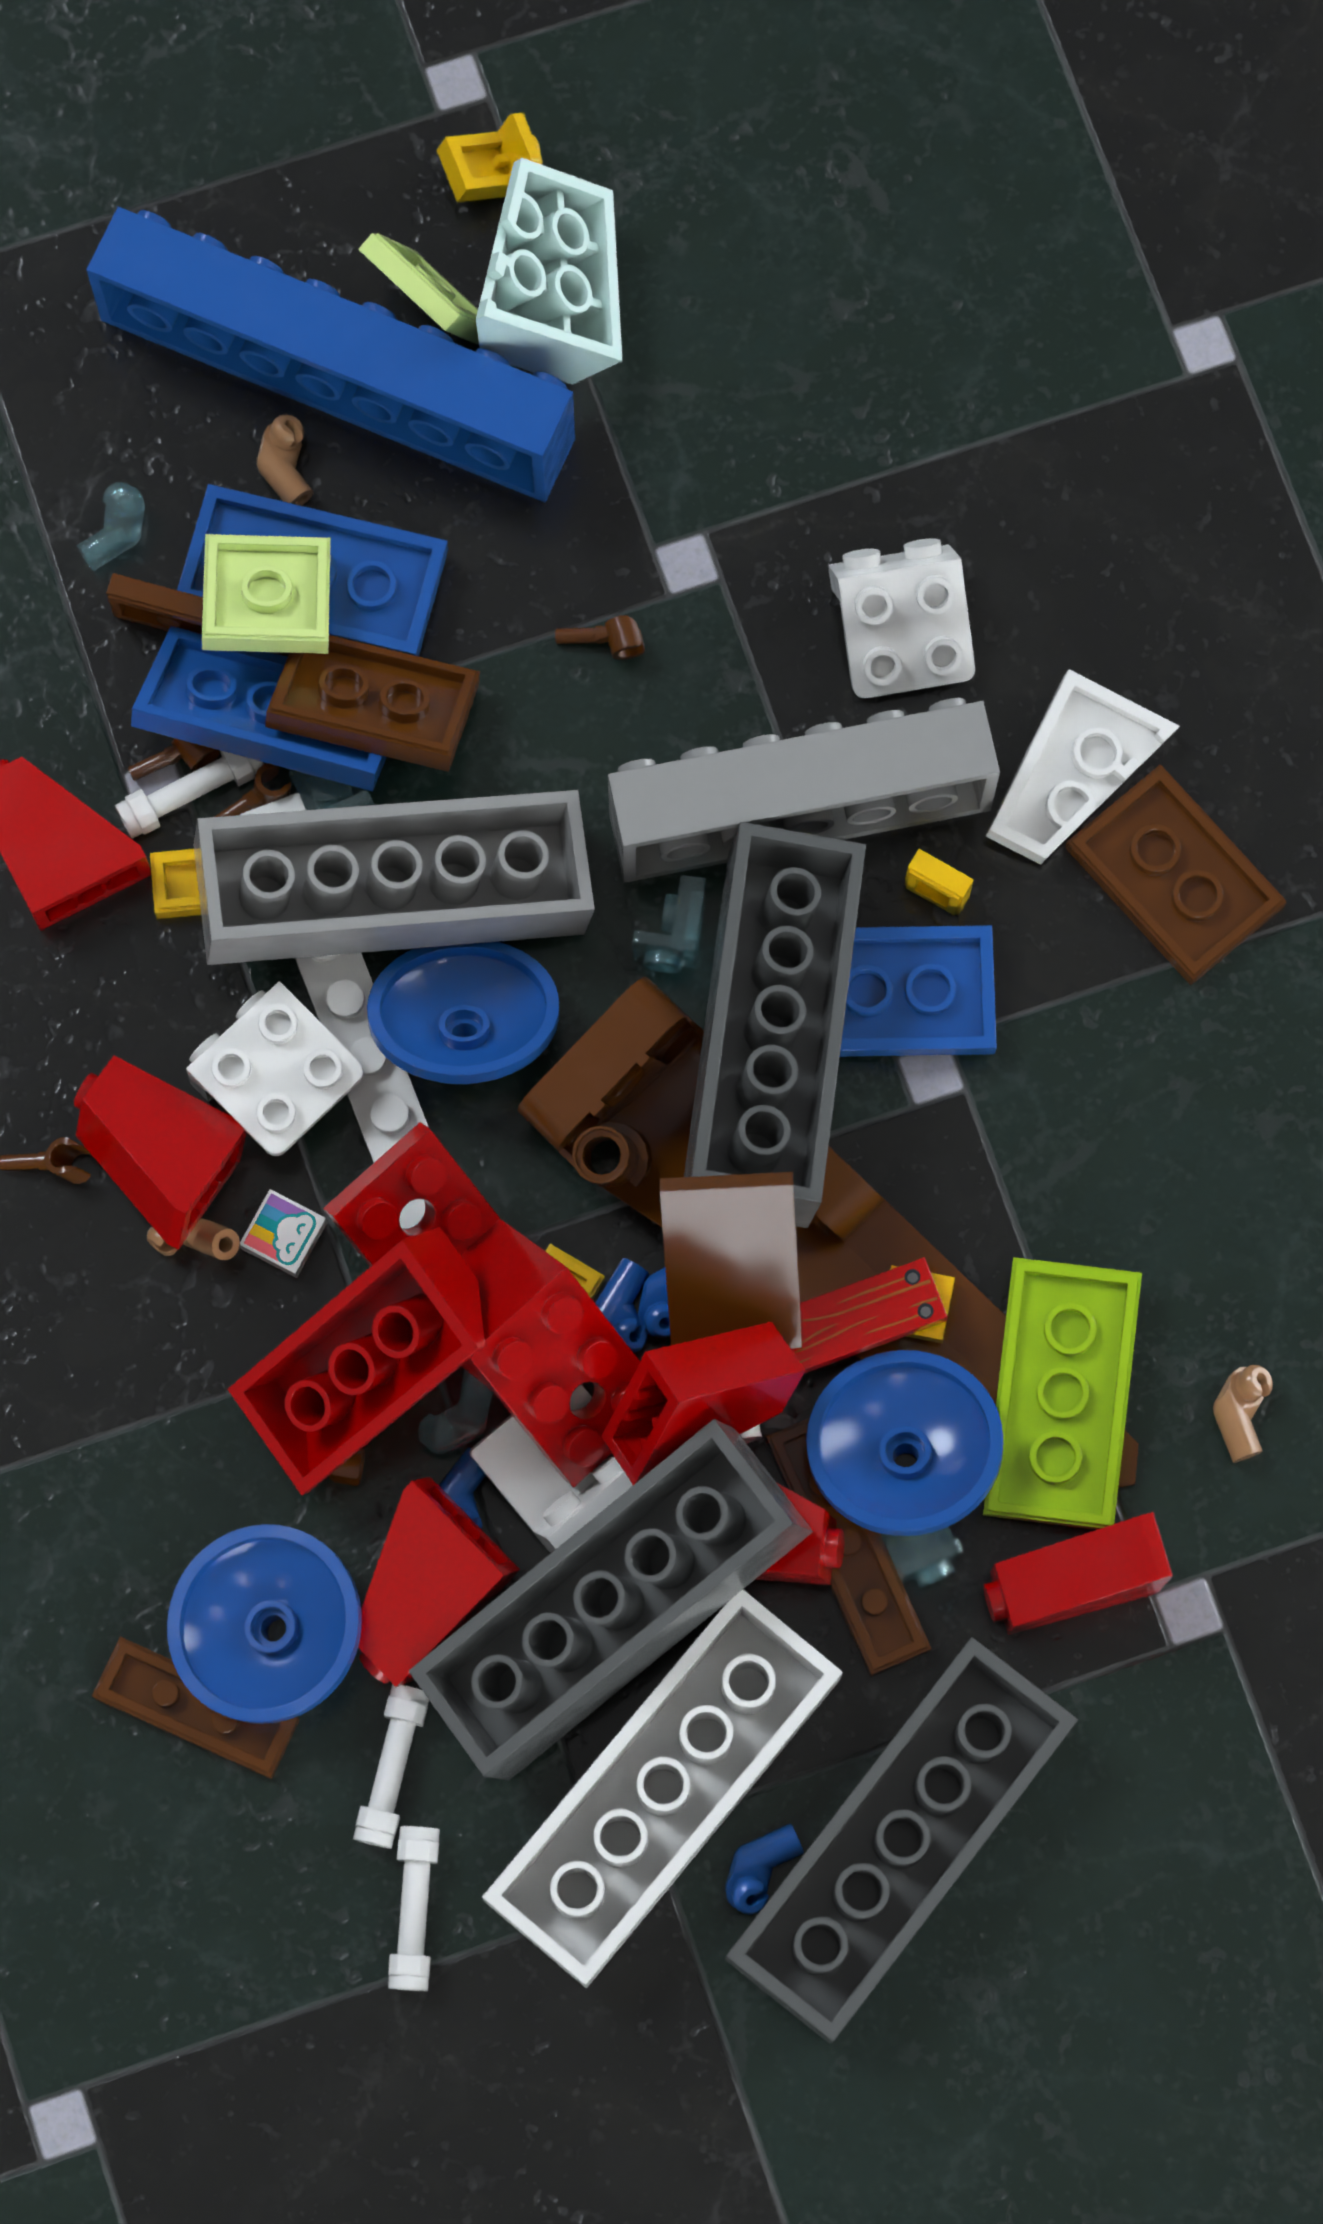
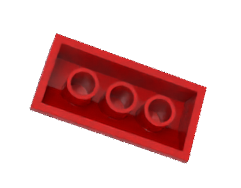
(364, 1358)

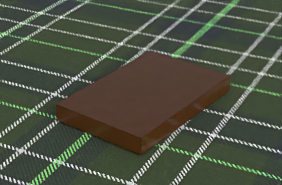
(375, 701)
(1175, 874)
(730, 1255)

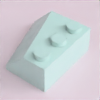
(553, 276)

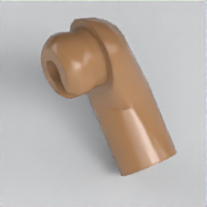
(279, 458)
(205, 1237)
(1236, 1407)

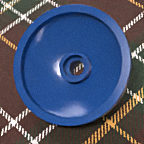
(463, 1012)
(899, 1407)
(224, 1617)

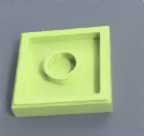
(423, 285)
(266, 594)

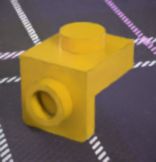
(483, 162)

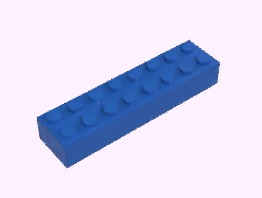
(333, 352)

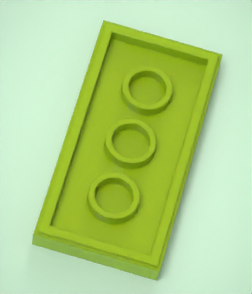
(1064, 1392)

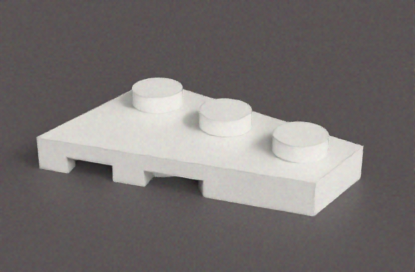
(1074, 764)

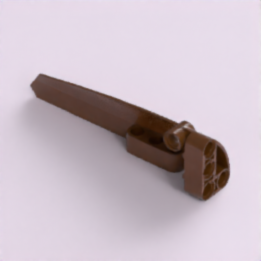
(637, 1086)

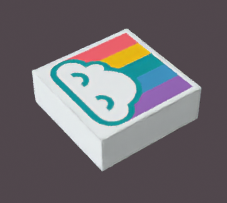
(283, 1233)

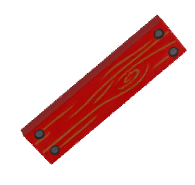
(868, 1314)

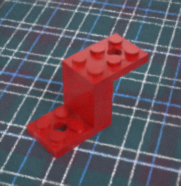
(536, 1316)

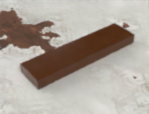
(867, 1581)

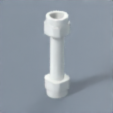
(142, 812)
(377, 1822)
(409, 1967)

